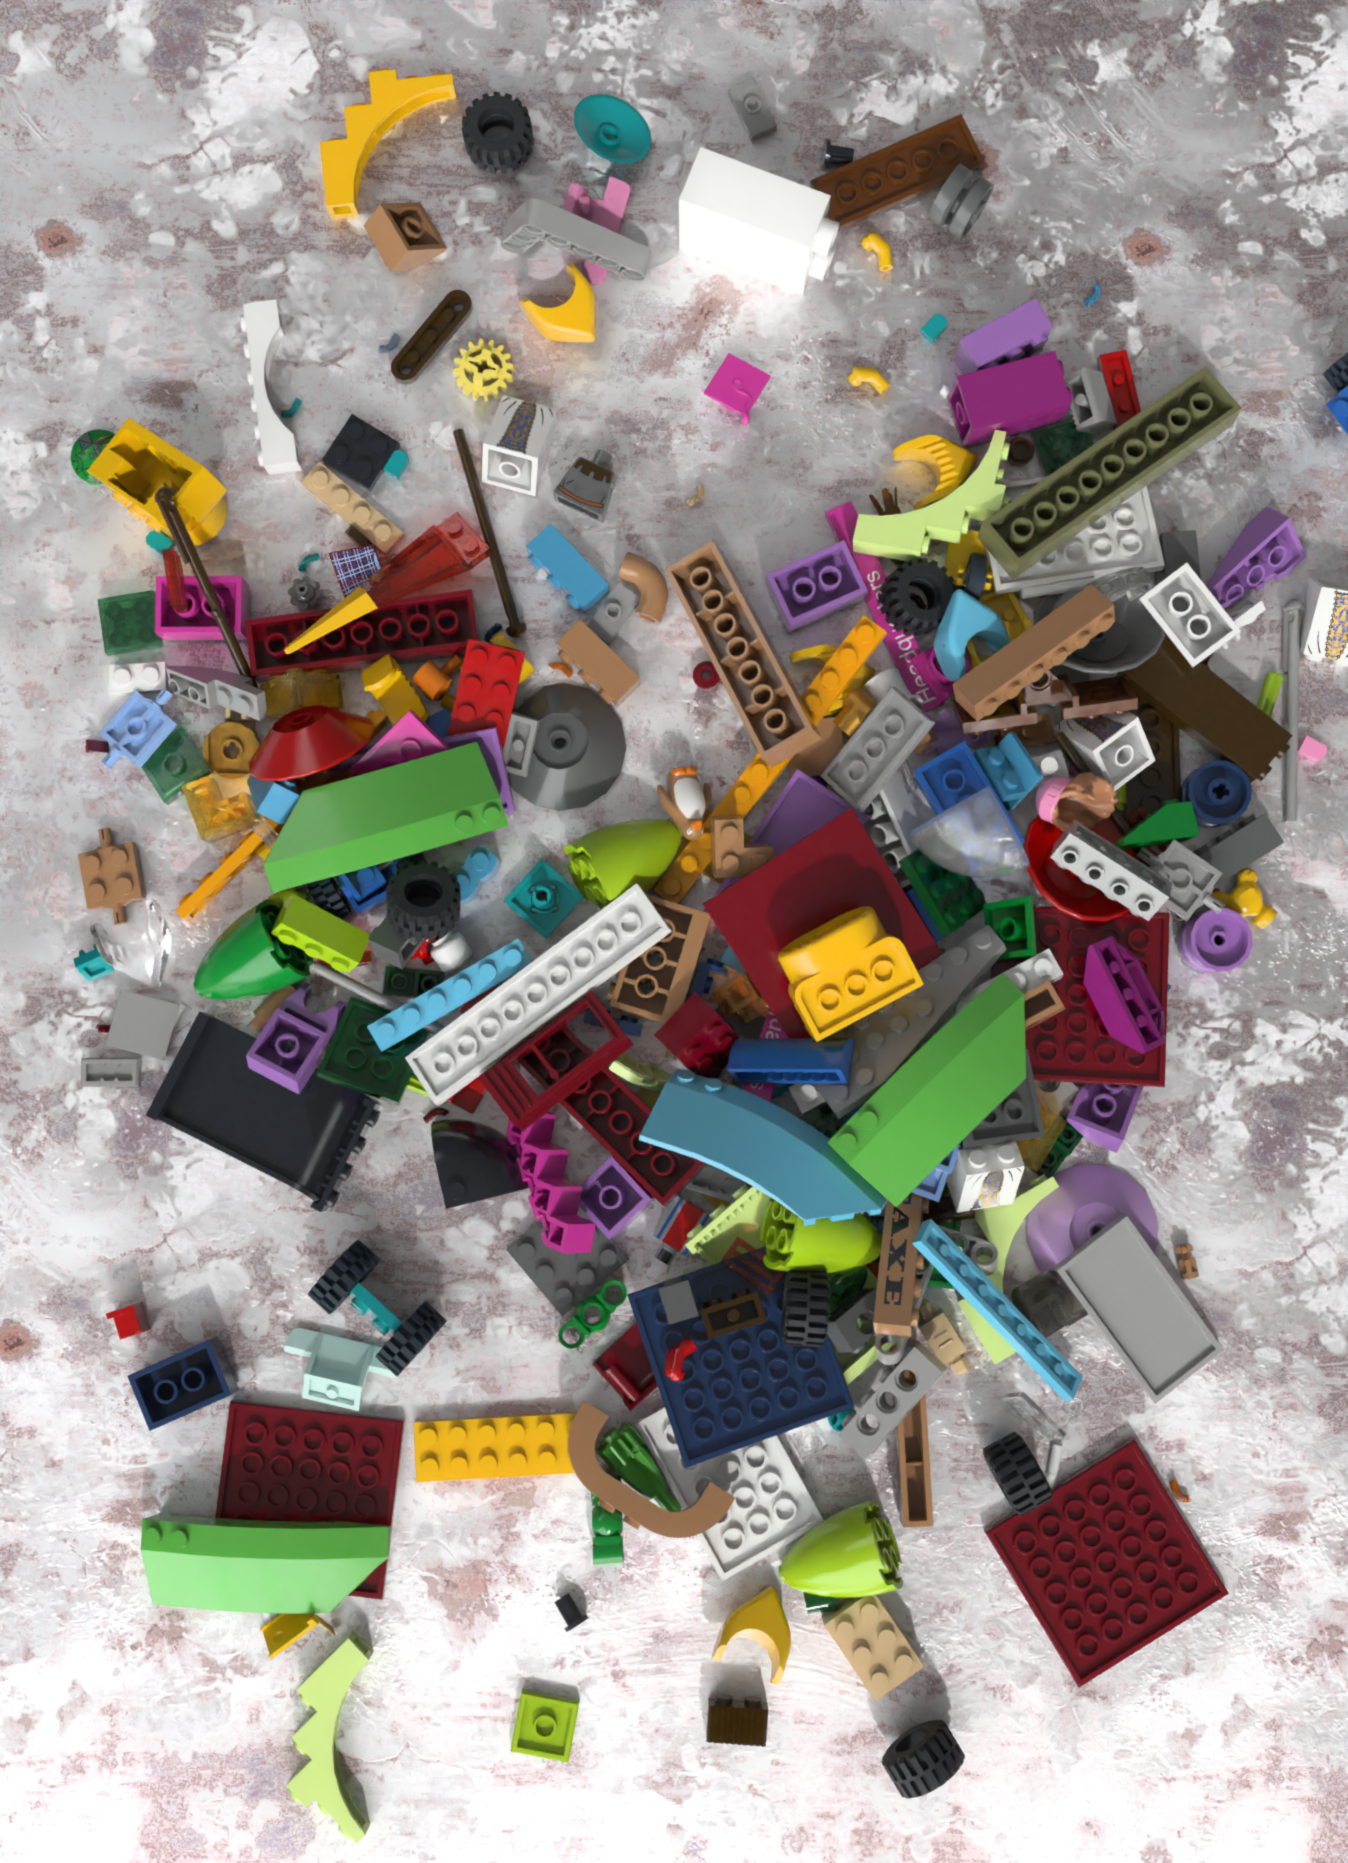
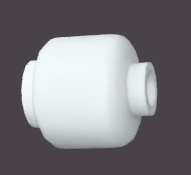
(452, 952)

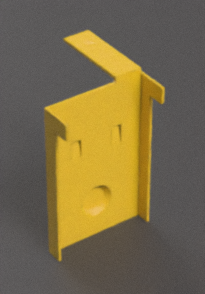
(288, 1628)

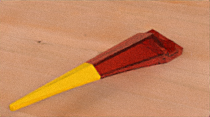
(431, 558)

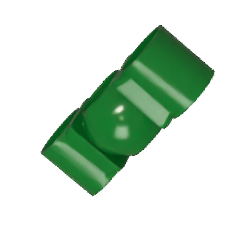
(605, 1306)
(607, 1529)

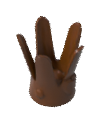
(890, 508)

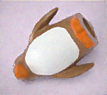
(685, 801)

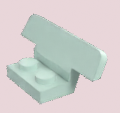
(335, 1367)

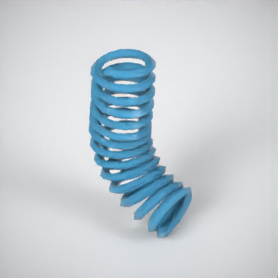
(1093, 295)

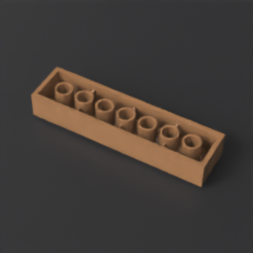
(742, 654)

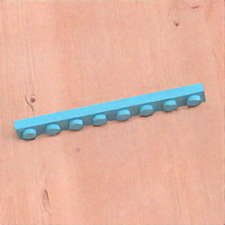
(997, 1309)

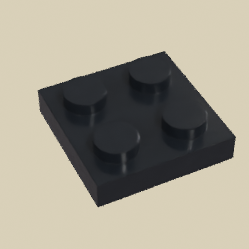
(360, 452)

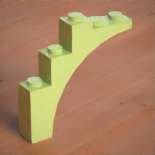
(909, 534)
(1000, 1226)
(317, 1737)

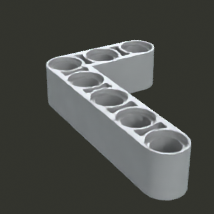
(578, 236)
(972, 1248)

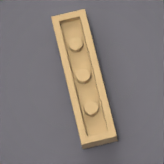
(352, 508)

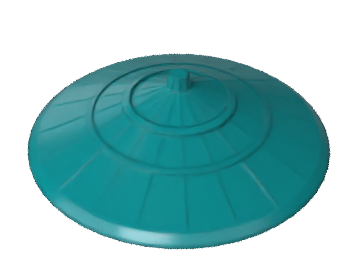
(612, 128)

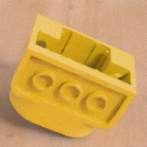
(141, 463)
(846, 971)

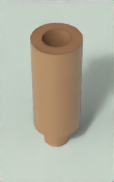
(269, 1005)

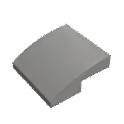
(520, 743)
(142, 1024)

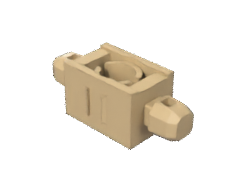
(942, 1338)

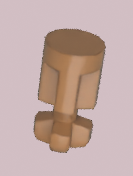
(1187, 1264)

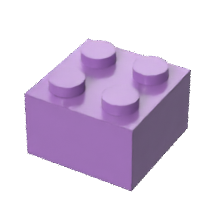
(613, 1198)

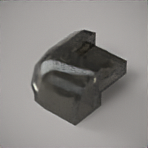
(1047, 1302)

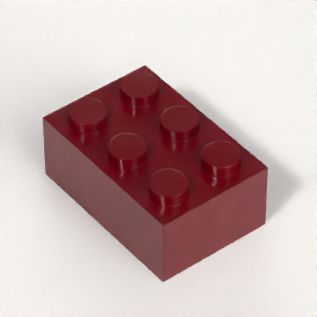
(698, 1038)

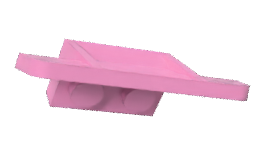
(604, 213)

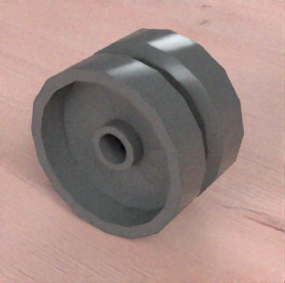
(960, 201)

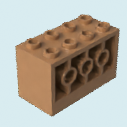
(673, 976)

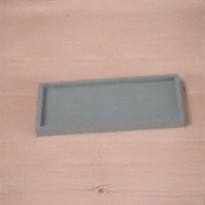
(1138, 1308)

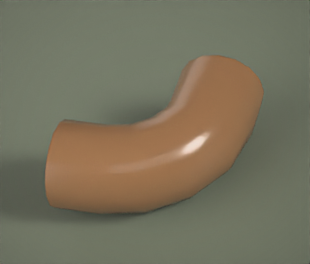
(651, 586)

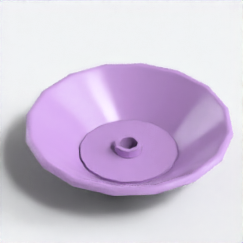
(1085, 1199)

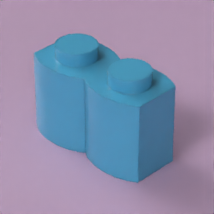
(478, 868)

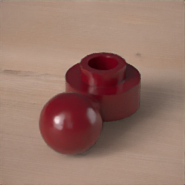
(706, 684)

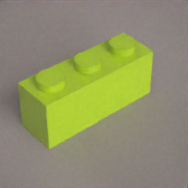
(320, 934)

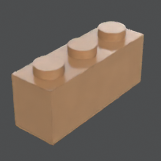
(597, 664)

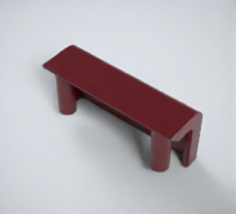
(627, 1368)

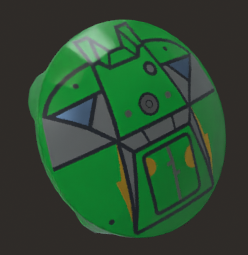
(86, 451)

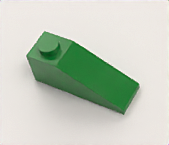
(1162, 826)

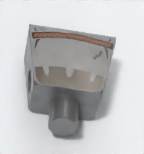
(588, 486)

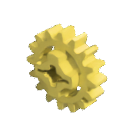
(478, 359)

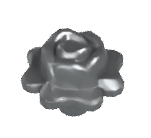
(305, 593)

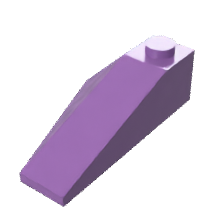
(1261, 552)
(1104, 1113)

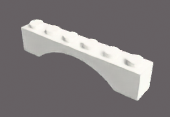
(264, 334)

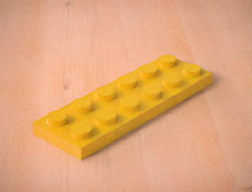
(492, 1447)

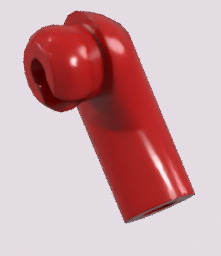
(675, 1359)

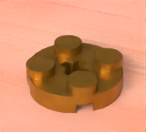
(220, 738)

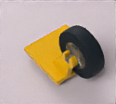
(969, 565)

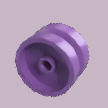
(1231, 942)

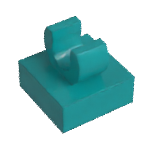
(92, 965)

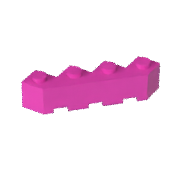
(551, 1195)

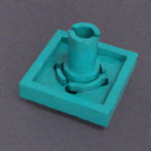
(543, 877)

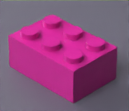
(198, 622)

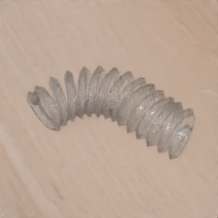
(572, 1333)

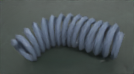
(392, 342)

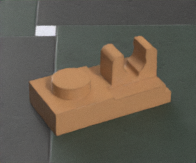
(1032, 734)

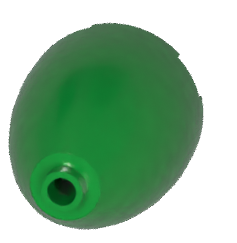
(250, 959)

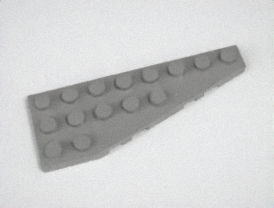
(896, 1030)

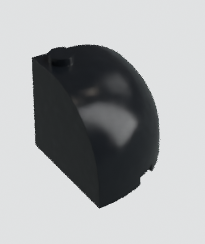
(473, 1162)

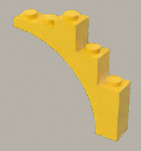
(366, 125)

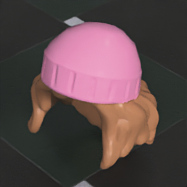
(1083, 798)

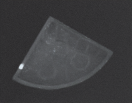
(972, 839)

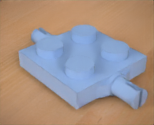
(137, 729)

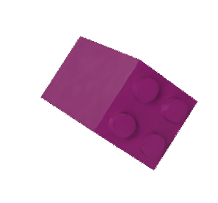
(1009, 399)

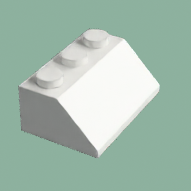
(1190, 615)

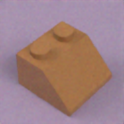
(404, 235)

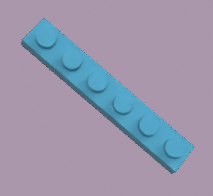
(449, 995)

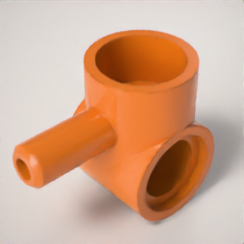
(436, 681)

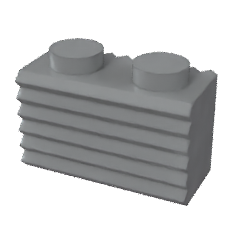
(1090, 401)

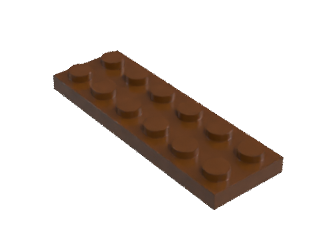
(898, 172)

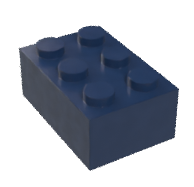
(183, 1383)

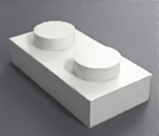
(140, 677)

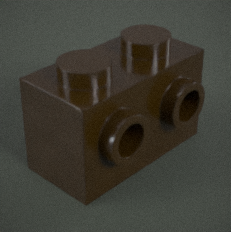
(732, 1315)

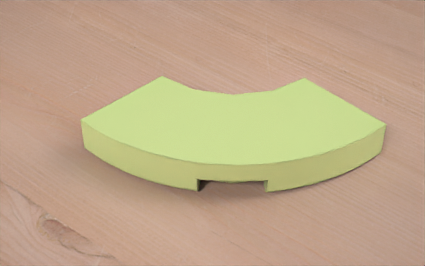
(640, 1074)

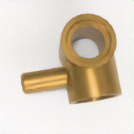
(854, 711)

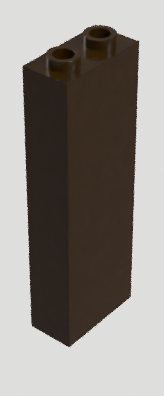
(1209, 710)

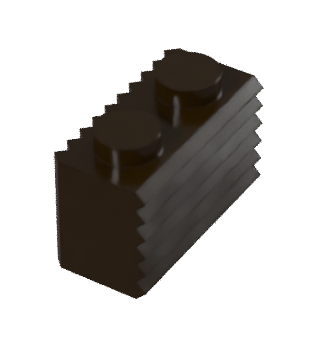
(737, 1720)

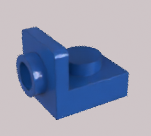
(362, 882)
(702, 981)

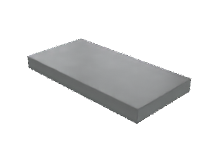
(877, 749)

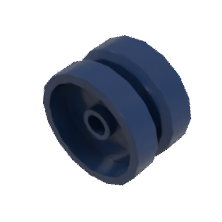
(1229, 785)

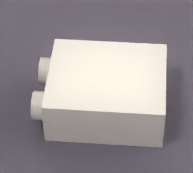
(756, 222)

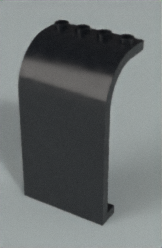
(285, 1134)

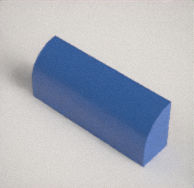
(791, 1060)

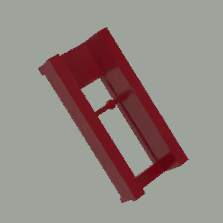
(516, 1095)

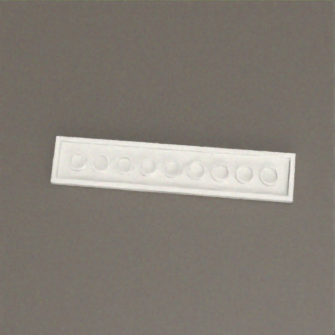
(538, 994)

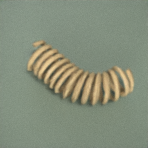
(698, 495)

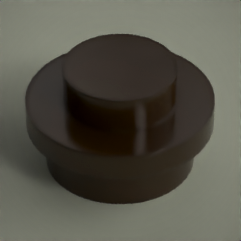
(1020, 451)

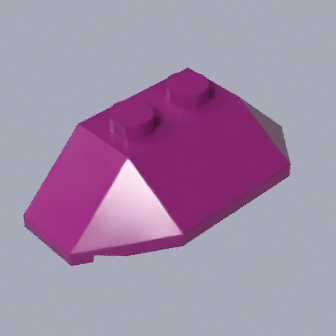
(1124, 996)

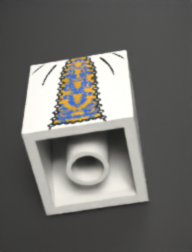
(518, 445)
(1325, 622)
(1109, 745)
(985, 1176)

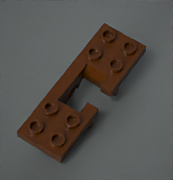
(1086, 700)

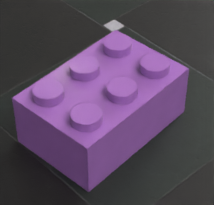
(1006, 339)
(816, 586)

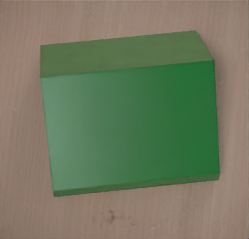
(1014, 925)

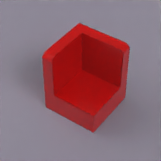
(469, 1096)
(130, 1320)

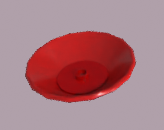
(309, 742)
(1061, 885)

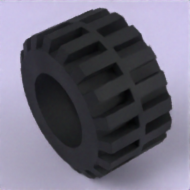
(493, 112)
(902, 610)
(417, 881)
(805, 1308)
(1017, 1473)
(923, 1759)

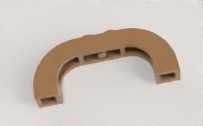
(638, 1511)

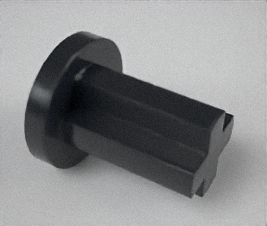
(836, 154)
(570, 1612)

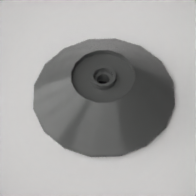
(1122, 647)
(588, 760)

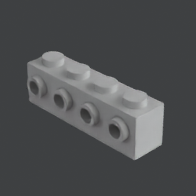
(1111, 870)

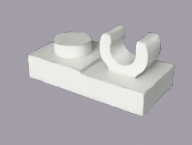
(1244, 612)

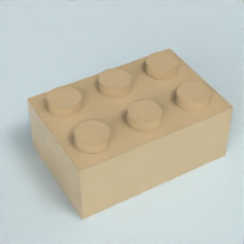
(873, 1643)

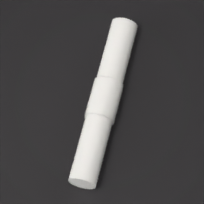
(1055, 588)
(1053, 1464)

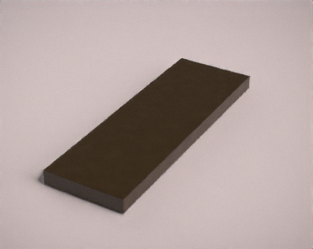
(1161, 778)

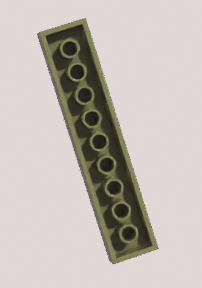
(1108, 473)

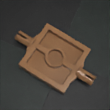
(111, 876)

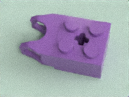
(297, 1030)

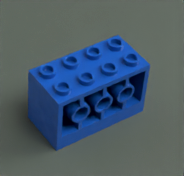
(953, 779)

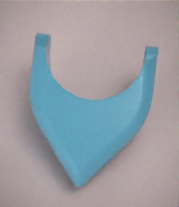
(965, 619)

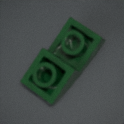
(409, 981)
(1061, 1149)

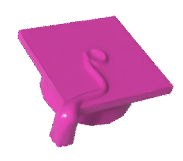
(737, 386)
(932, 674)

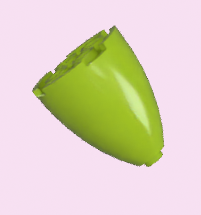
(620, 856)
(820, 1246)
(845, 1556)

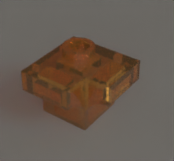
(740, 997)

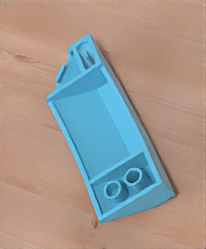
(759, 1147)

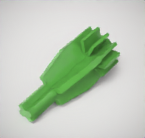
(626, 1452)

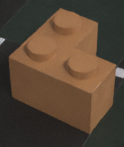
(729, 853)

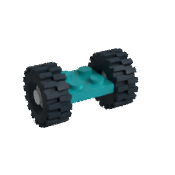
(345, 1280)

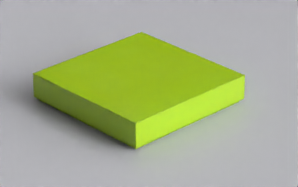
(545, 1725)

